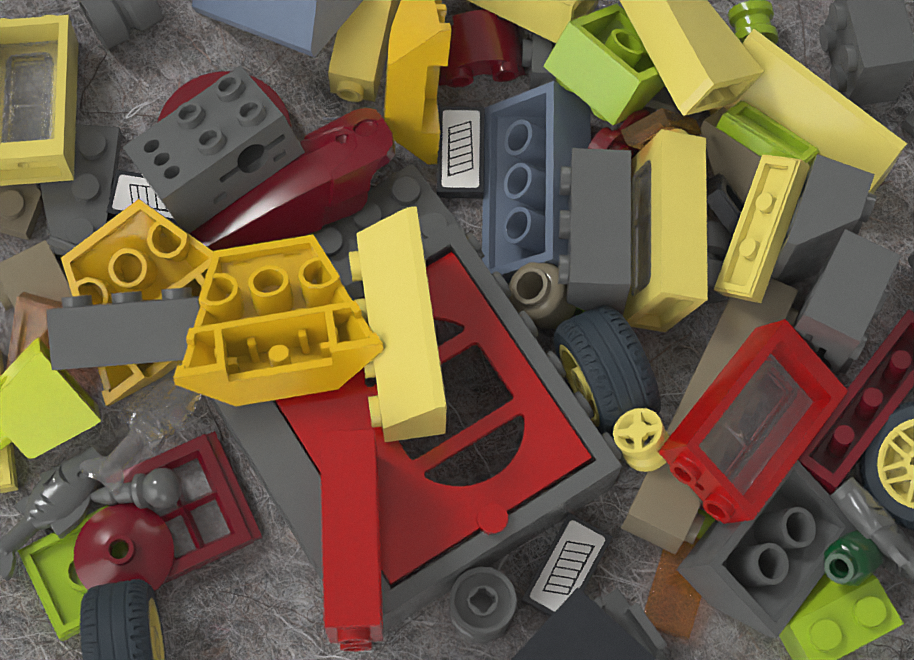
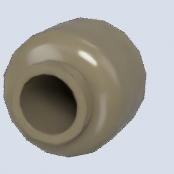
(537, 293)

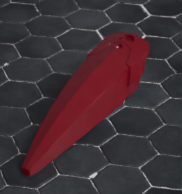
(312, 189)

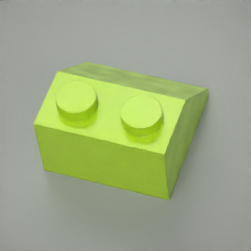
(605, 64)
(839, 620)

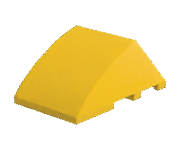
(415, 52)
(135, 254)
(274, 326)

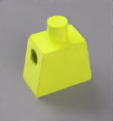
(42, 404)

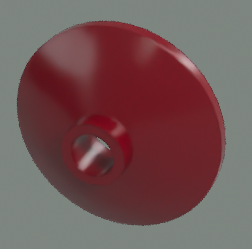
(149, 542)

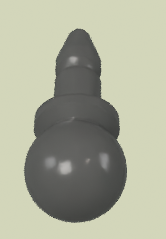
(159, 489)

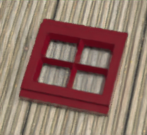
(212, 511)

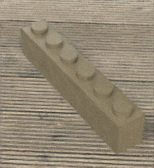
(664, 506)

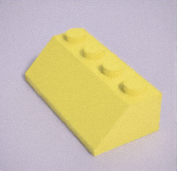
(818, 112)
(401, 314)

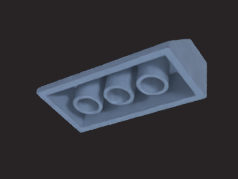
(291, 23)
(523, 156)

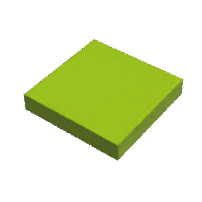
(55, 578)

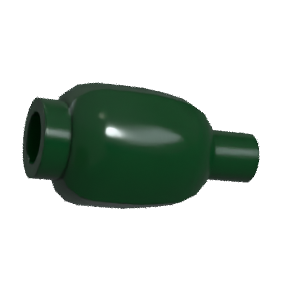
(852, 559)

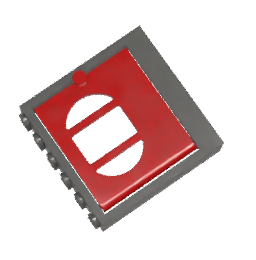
(418, 514)

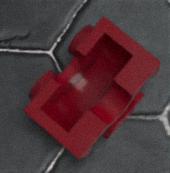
(480, 47)

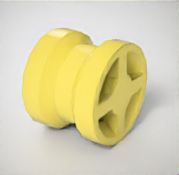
(632, 431)

